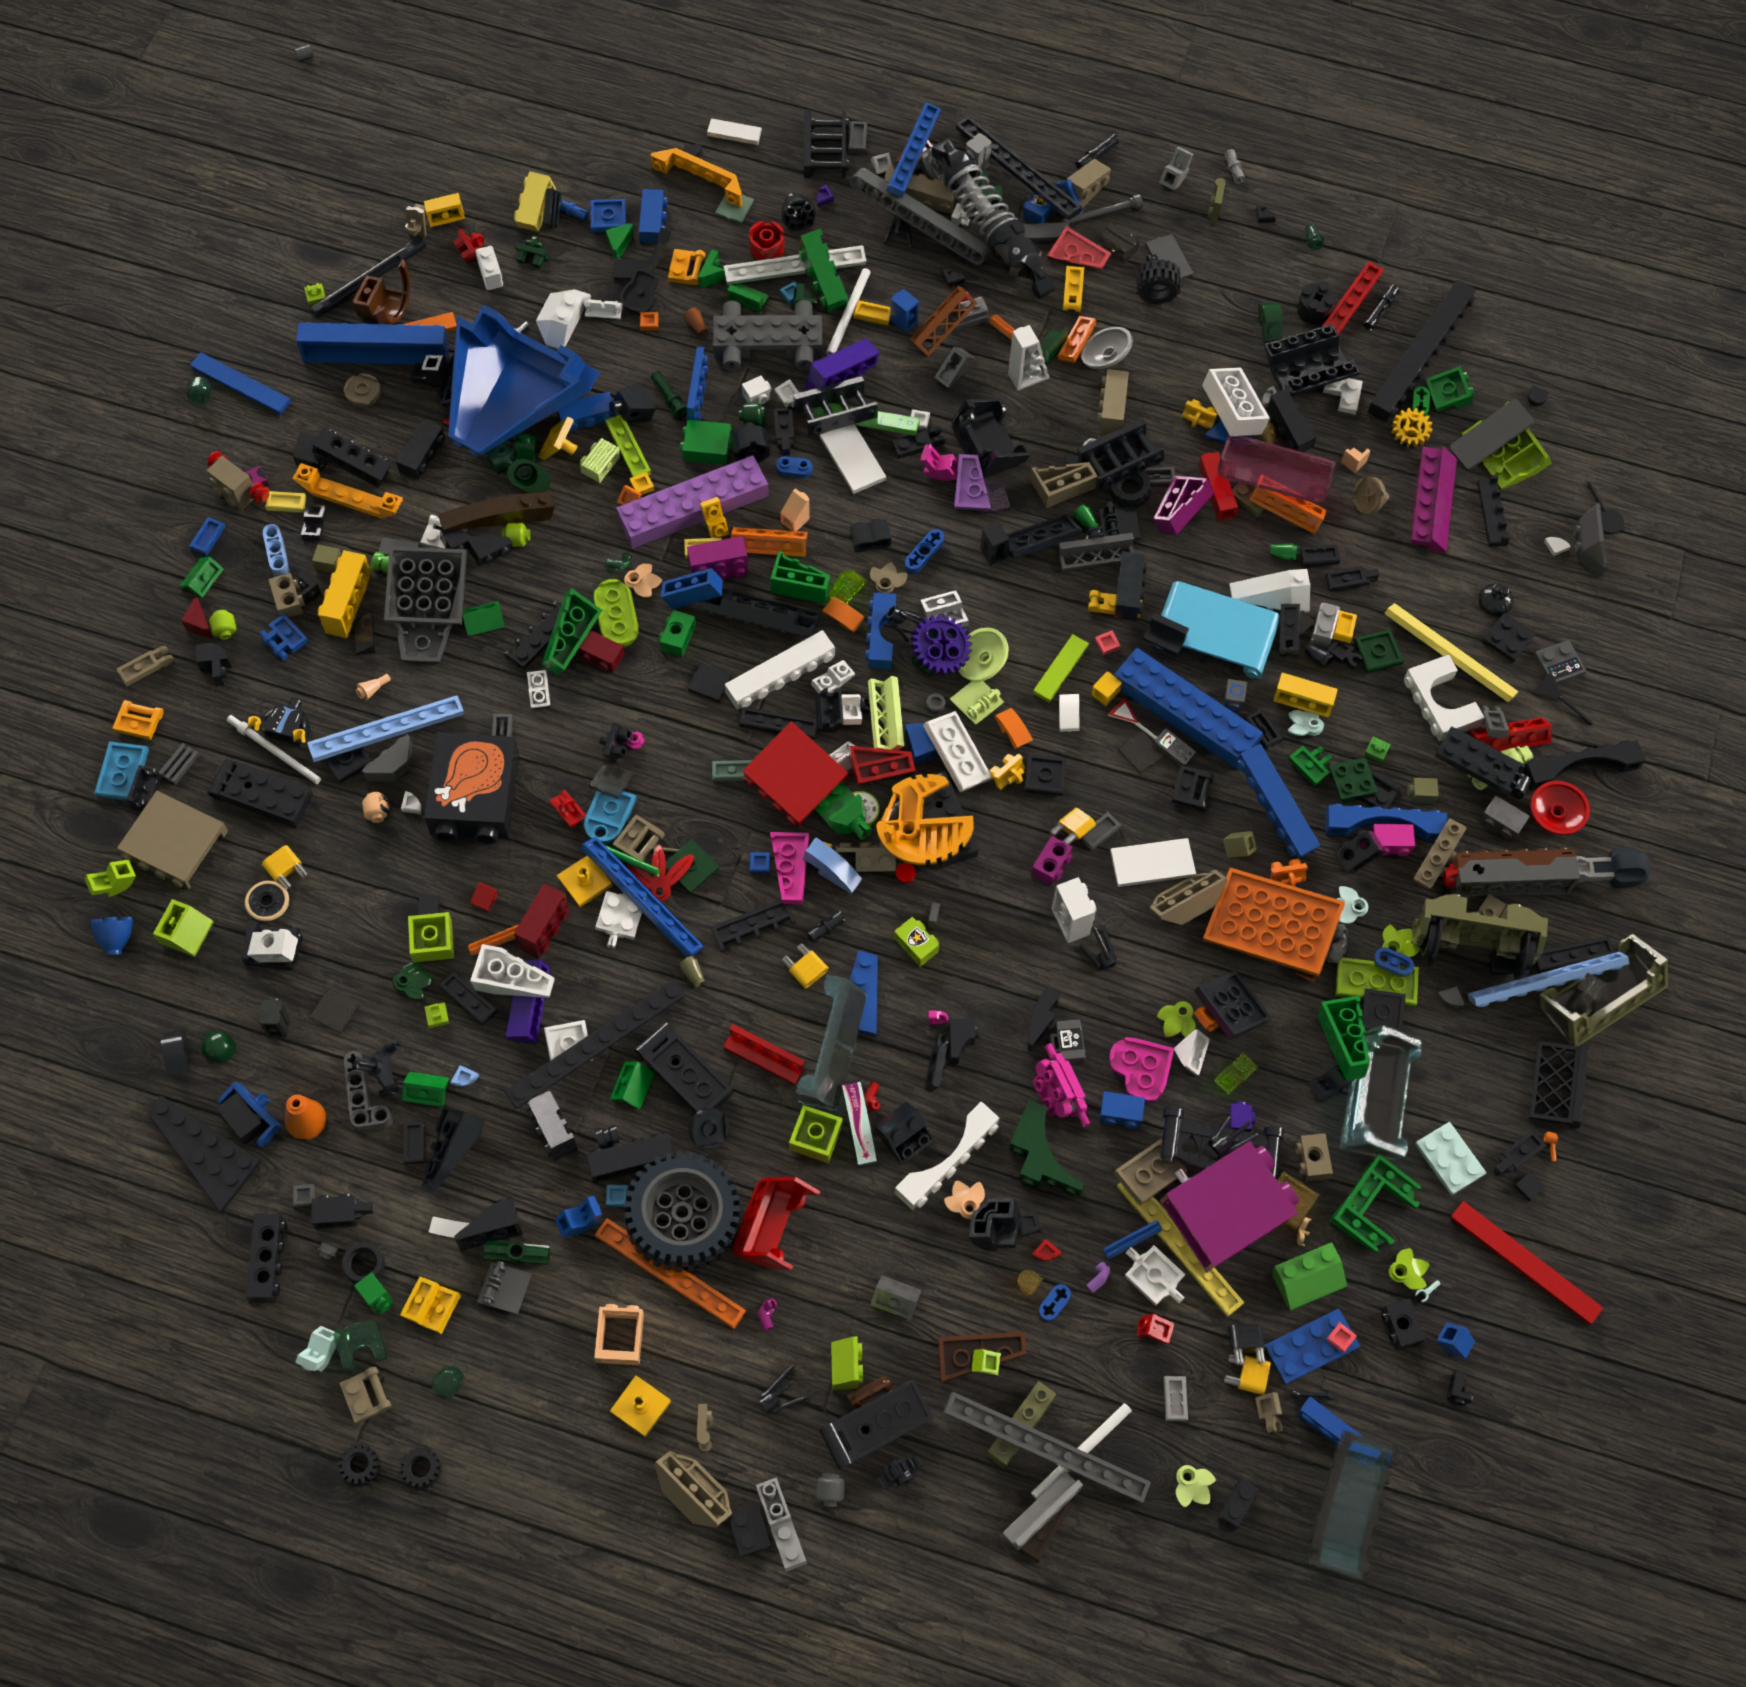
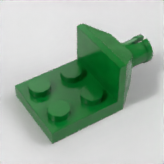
(844, 812)

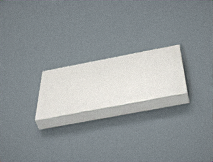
(853, 458)
(957, 751)
(1152, 862)

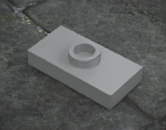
(1175, 1398)

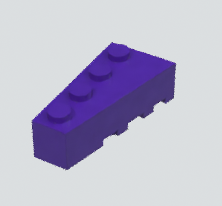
(842, 365)

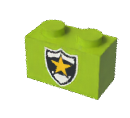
(916, 941)

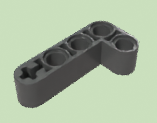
(361, 1091)

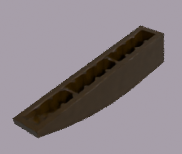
(499, 511)

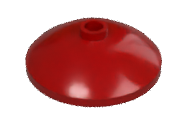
(1566, 801)

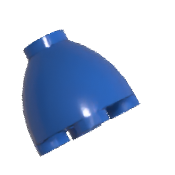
(112, 933)

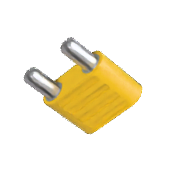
(1075, 823)
(282, 864)
(808, 968)
(1252, 1376)

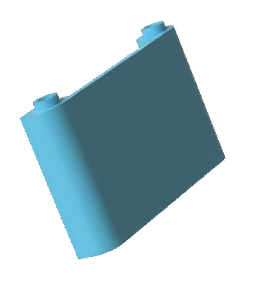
(1223, 626)

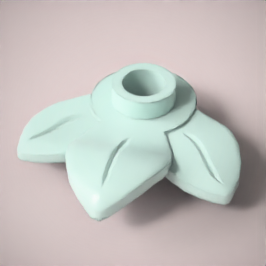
(1305, 723)
(1351, 899)

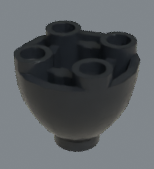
(797, 212)

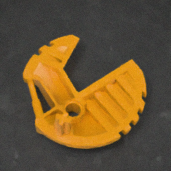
(930, 837)

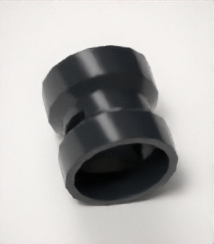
(607, 1137)

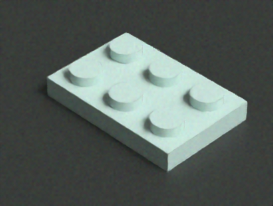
(1450, 1158)

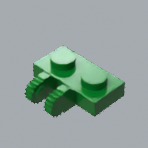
(1309, 765)

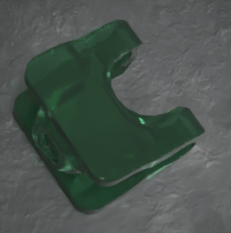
(356, 1335)

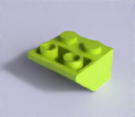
(182, 928)
(845, 1367)

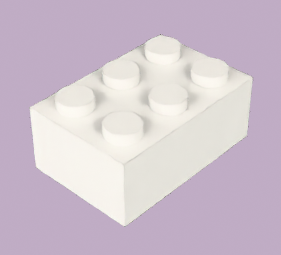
(1073, 909)

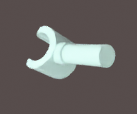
(1427, 1291)

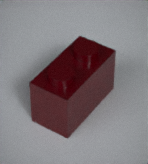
(601, 651)

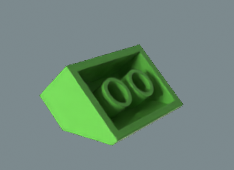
(1310, 1276)

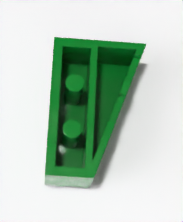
(798, 581)

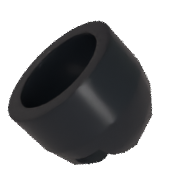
(863, 706)

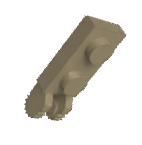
(144, 665)

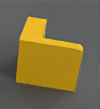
(1106, 688)

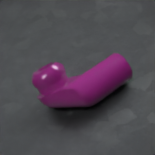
(765, 1313)

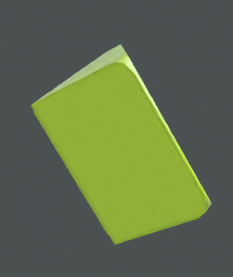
(986, 1362)

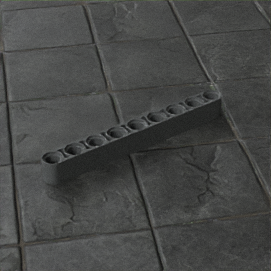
(921, 217)

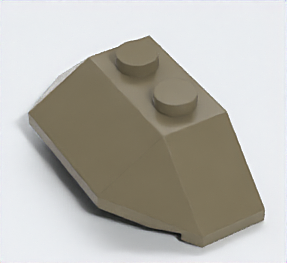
(1189, 897)
(692, 1490)

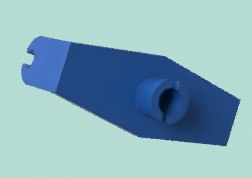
(258, 1105)

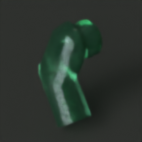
(620, 564)

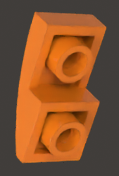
(844, 614)
(1014, 727)

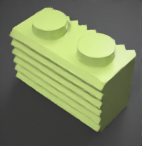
(600, 460)

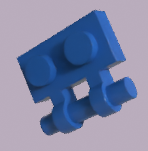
(287, 632)

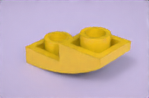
(714, 518)

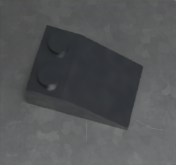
(494, 1224)

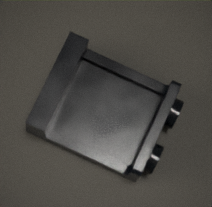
(254, 926)

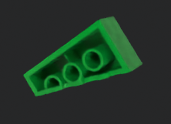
(1346, 1035)

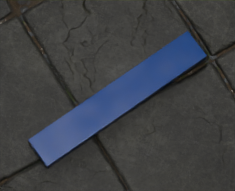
(240, 383)

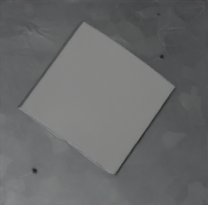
(945, 604)

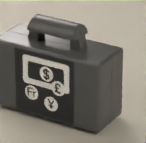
(1069, 1040)

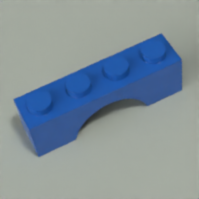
(880, 650)

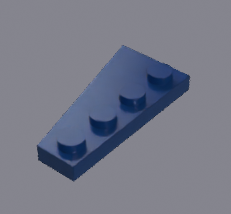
(865, 977)

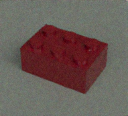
(542, 921)

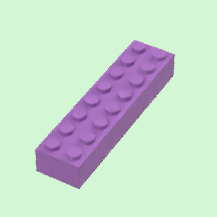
(680, 504)

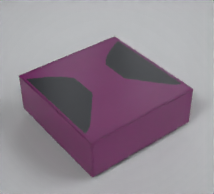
(257, 475)

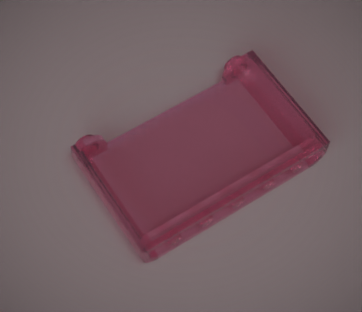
(1276, 468)

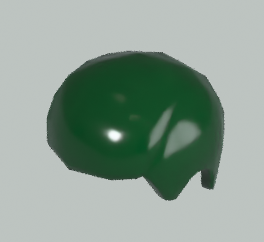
(218, 1046)

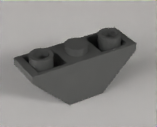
(391, 762)

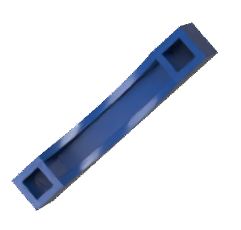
(1345, 819)

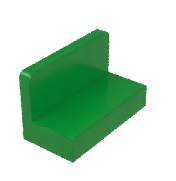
(747, 297)
(202, 576)
(483, 618)
(632, 1084)
(425, 1089)

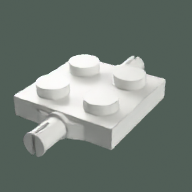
(618, 917)
(1154, 1275)

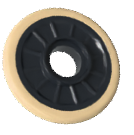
(269, 912)

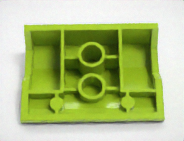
(1516, 459)

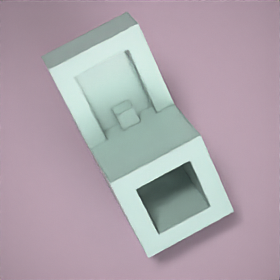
(319, 1350)

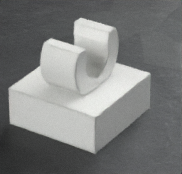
(959, 217)

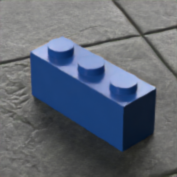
(652, 215)
(588, 411)
(692, 588)

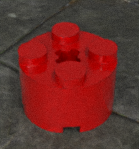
(766, 240)

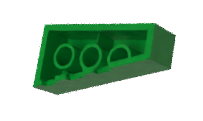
(822, 271)
(570, 629)

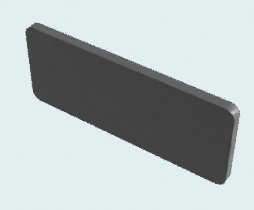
(1492, 434)

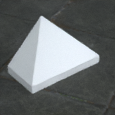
(1192, 1051)

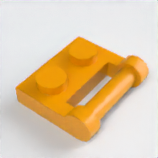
(680, 266)
(137, 725)

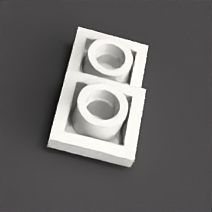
(834, 678)
(538, 689)
(1069, 713)

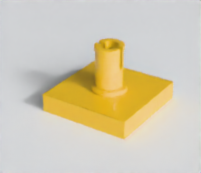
(557, 439)
(584, 881)
(640, 1406)

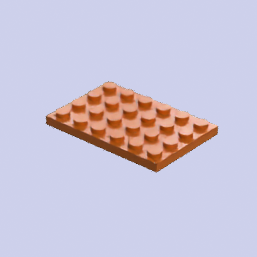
(1274, 921)

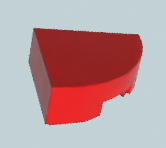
(1046, 1252)

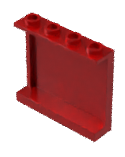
(794, 774)

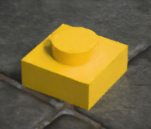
(642, 483)

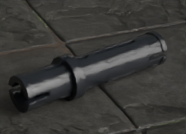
(1110, 142)
(1385, 302)

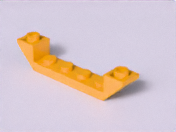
(665, 159)
(310, 479)

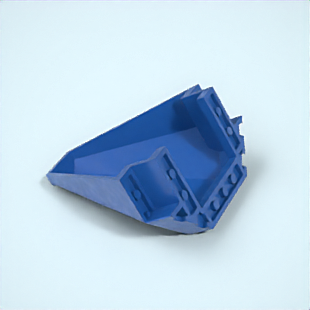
(507, 382)

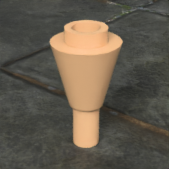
(368, 688)

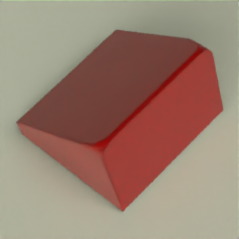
(484, 897)

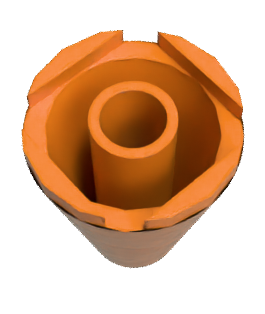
(304, 1117)

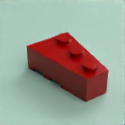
(879, 764)

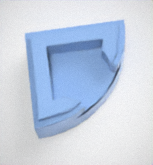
(463, 1077)

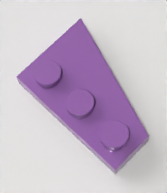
(970, 485)

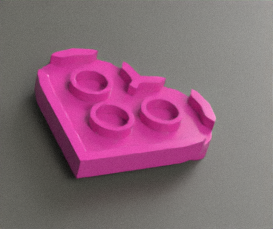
(1142, 1065)

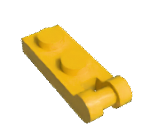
(1073, 288)
(1108, 602)

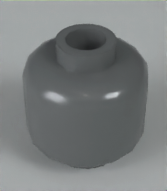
(830, 1489)

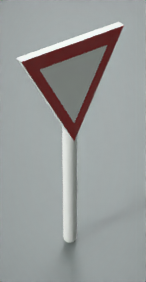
(1124, 712)

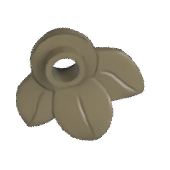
(887, 576)

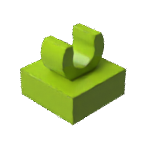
(314, 293)
(437, 1015)

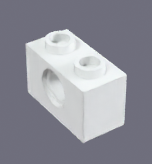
(272, 946)

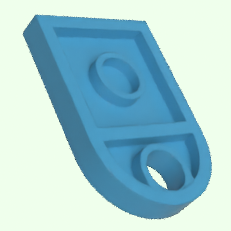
(608, 815)

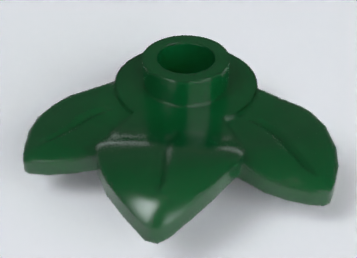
(415, 981)

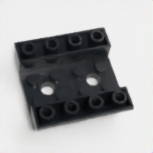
(1306, 357)

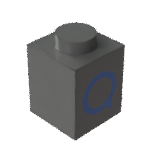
(1235, 695)

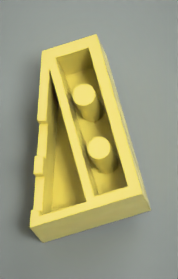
(532, 201)

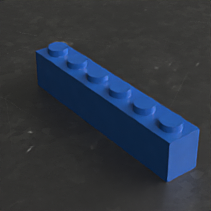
(1277, 802)

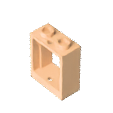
(619, 1357)

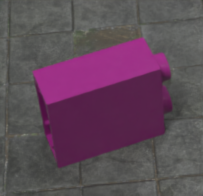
(1230, 1205)

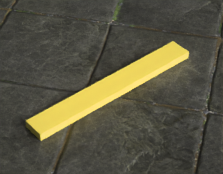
(1446, 648)
(1212, 1281)

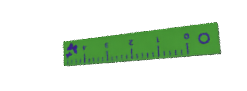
(885, 421)

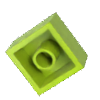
(431, 937)
(815, 1134)

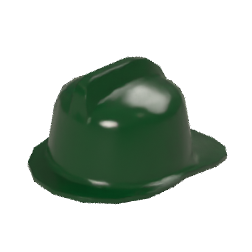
(529, 476)

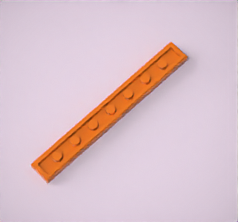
(682, 1282)

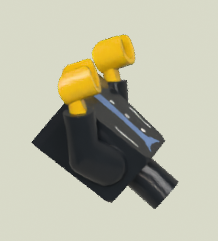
(283, 723)

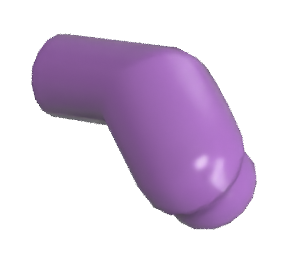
(1101, 1278)

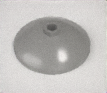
(1106, 348)

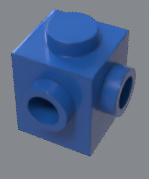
(1456, 1340)

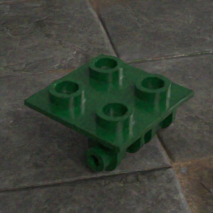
(1353, 779)

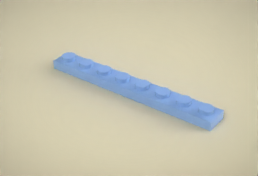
(385, 728)
(1554, 977)

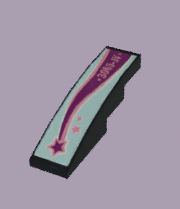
(859, 1123)

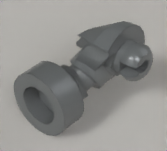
(1338, 945)

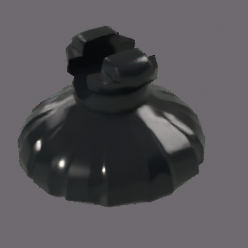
(1496, 599)

